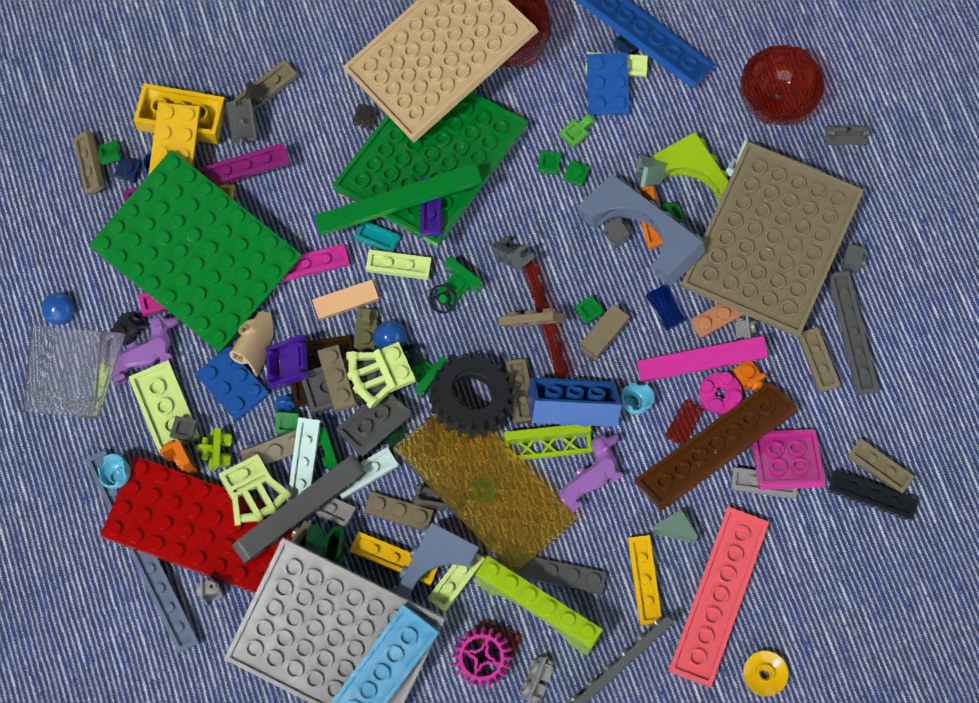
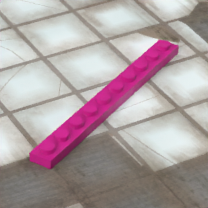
(308, 265)

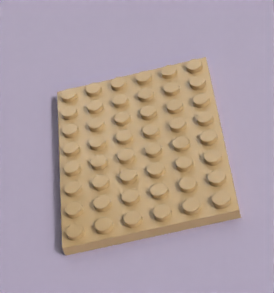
(437, 57)

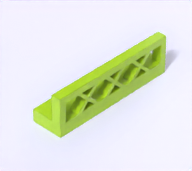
(549, 434)

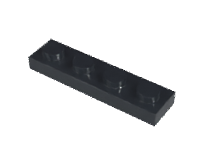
(873, 495)

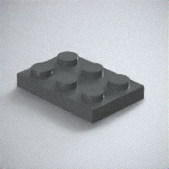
(371, 426)

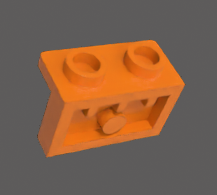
(178, 452)

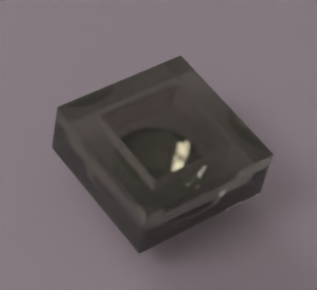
(365, 116)

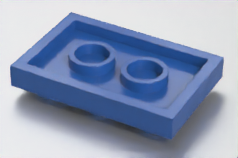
(607, 84)
(232, 384)

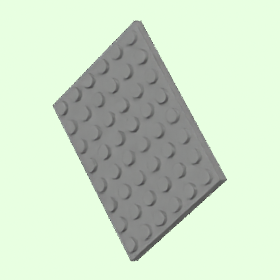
(316, 625)

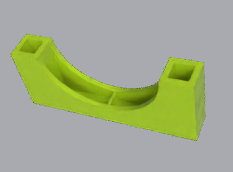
(692, 159)
(504, 583)

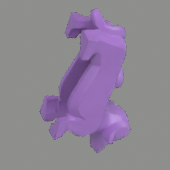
(146, 353)
(594, 476)

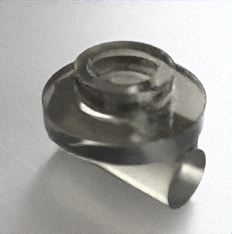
(255, 93)

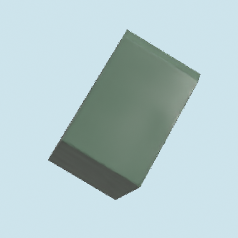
(649, 171)
(676, 527)

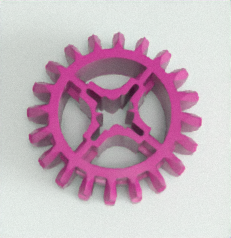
(475, 674)

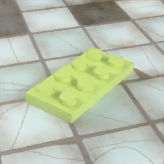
(160, 401)

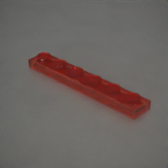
(549, 330)

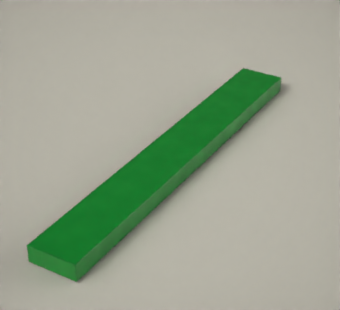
(398, 199)

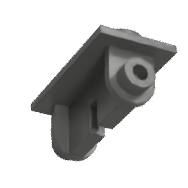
(846, 134)

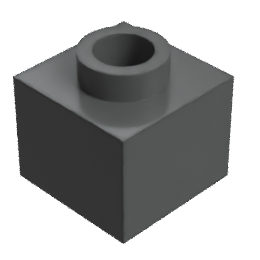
(617, 232)
(853, 258)

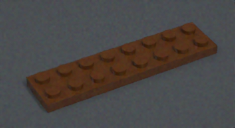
(715, 446)

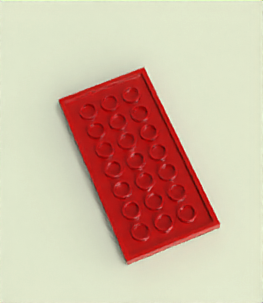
(185, 524)

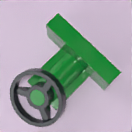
(455, 286)
(421, 369)

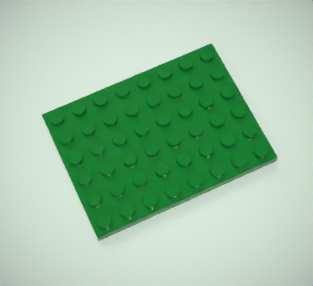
(466, 135)
(195, 251)

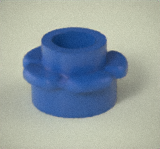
(284, 403)

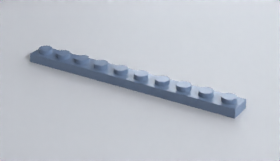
(153, 576)

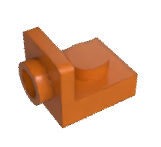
(749, 376)

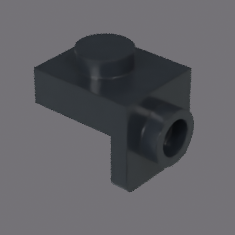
(129, 324)

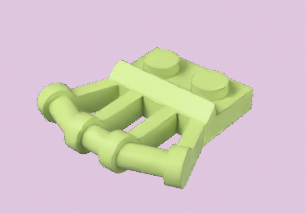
(392, 365)
(249, 476)

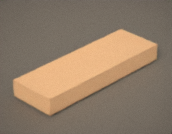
(345, 300)

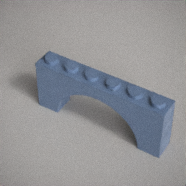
(616, 199)
(436, 550)

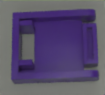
(292, 362)

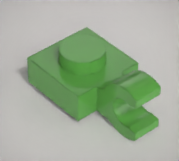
(576, 132)

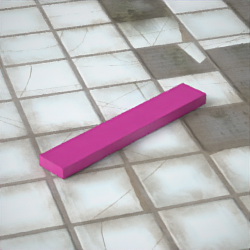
(702, 359)

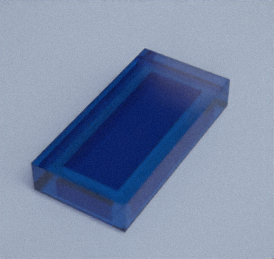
(665, 308)

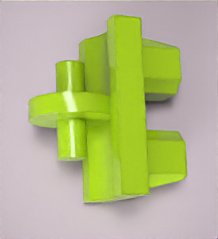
(217, 440)

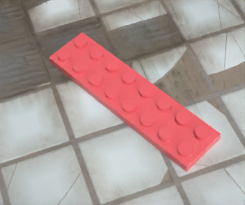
(718, 597)

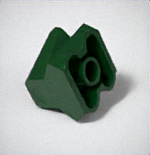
(330, 545)

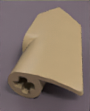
(255, 337)

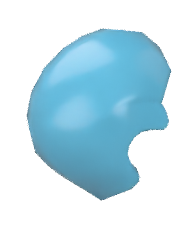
(637, 398)
(114, 471)

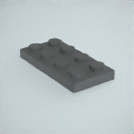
(318, 393)

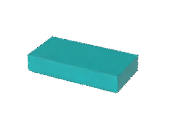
(377, 237)

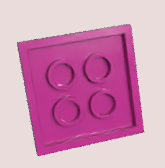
(788, 460)

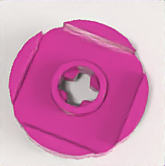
(721, 381)

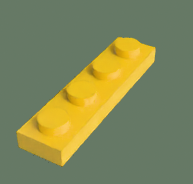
(385, 555)
(644, 579)

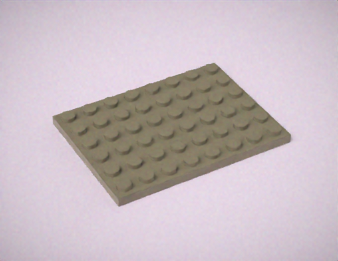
(773, 239)

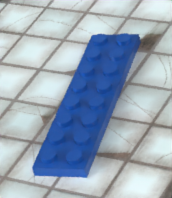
(652, 39)

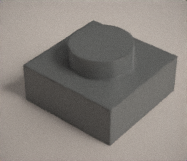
(183, 429)

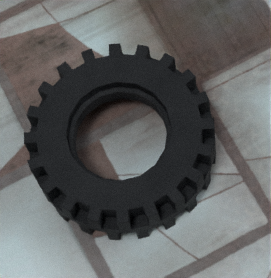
(462, 418)

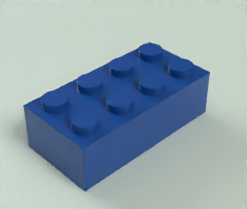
(573, 402)

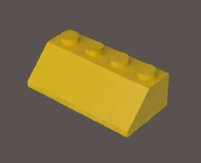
(210, 116)

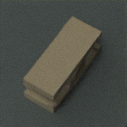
(604, 333)

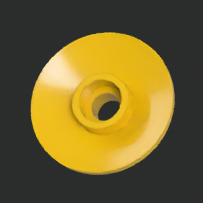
(773, 665)

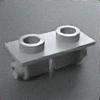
(745, 328)
(208, 590)
(539, 670)

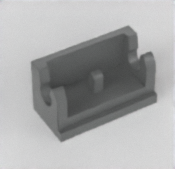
(241, 121)
(512, 256)
(428, 499)

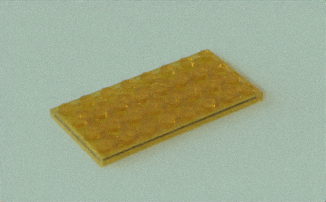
(487, 490)

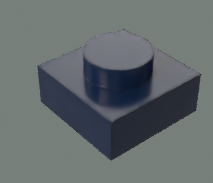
(624, 45)
(127, 169)

